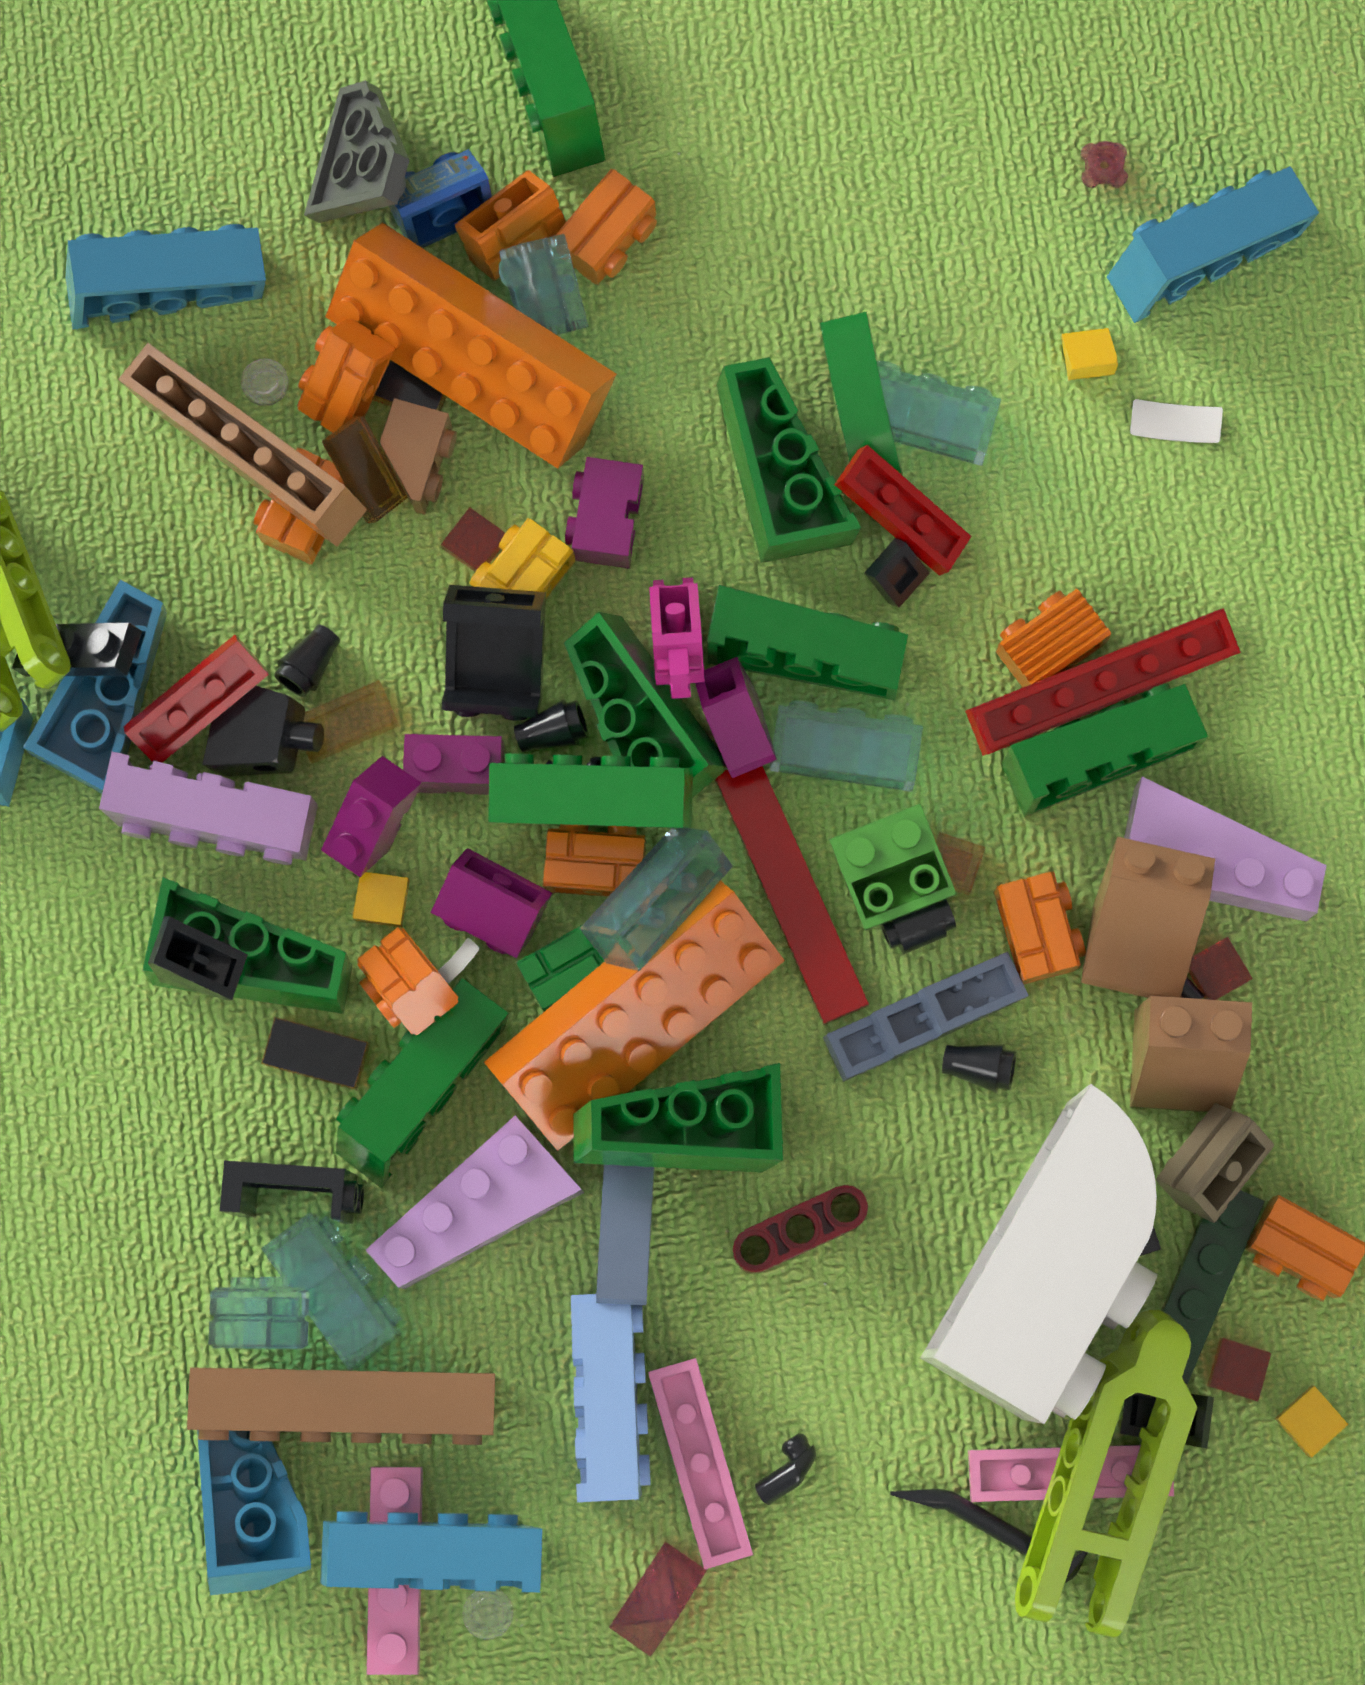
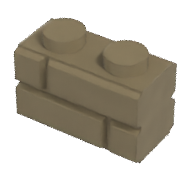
(1215, 1162)

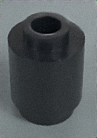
(919, 927)

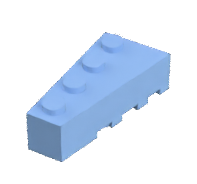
(607, 1400)

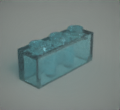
(938, 415)
(846, 746)
(656, 897)
(339, 1296)

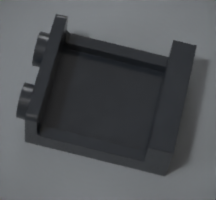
(494, 651)
(244, 1178)

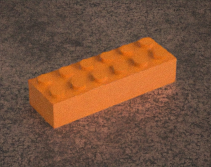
(472, 345)
(631, 1021)

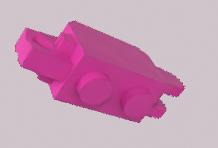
(676, 636)

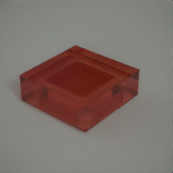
(473, 540)
(1218, 970)
(1239, 1369)

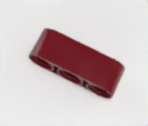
(817, 1211)

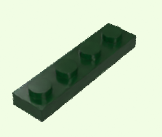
(1209, 1271)

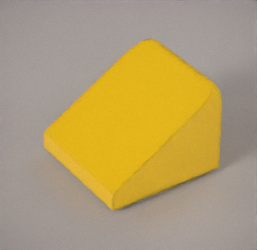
(1089, 354)

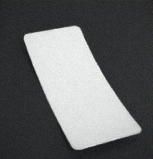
(1176, 422)
(459, 960)

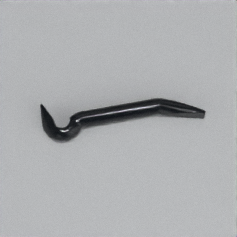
(980, 1519)

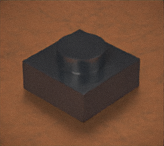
(897, 572)

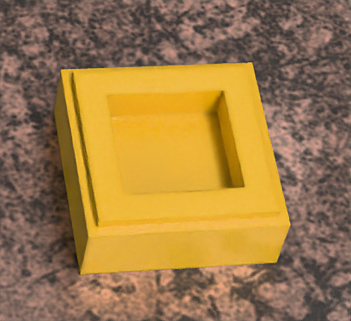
(381, 899)
(1311, 1421)

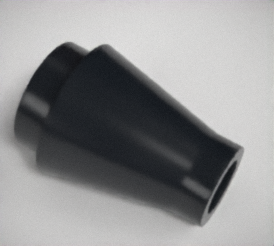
(306, 663)
(554, 727)
(981, 1064)

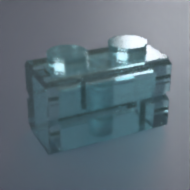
(544, 283)
(259, 1314)

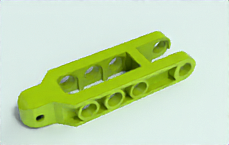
(24, 621)
(1144, 1365)

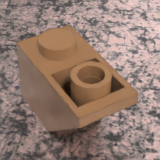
(415, 446)

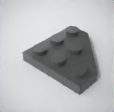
(360, 159)

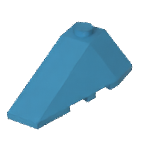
(250, 1516)

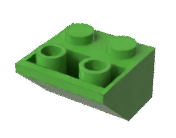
(892, 867)

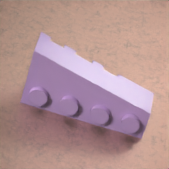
(207, 810)
(1248, 866)
(484, 1198)

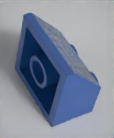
(440, 197)

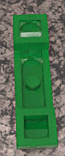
(858, 387)

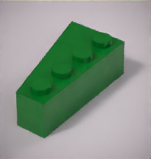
(805, 644)
(631, 709)
(1103, 747)
(280, 962)

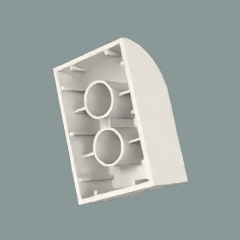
(1056, 1268)

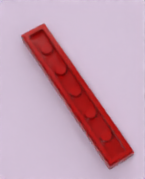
(1102, 681)
(792, 894)

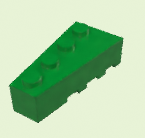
(551, 80)
(782, 477)
(590, 793)
(416, 1083)
(695, 1124)

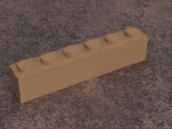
(243, 444)
(340, 1402)

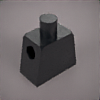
(260, 735)

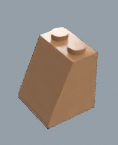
(1147, 919)
(1189, 1052)

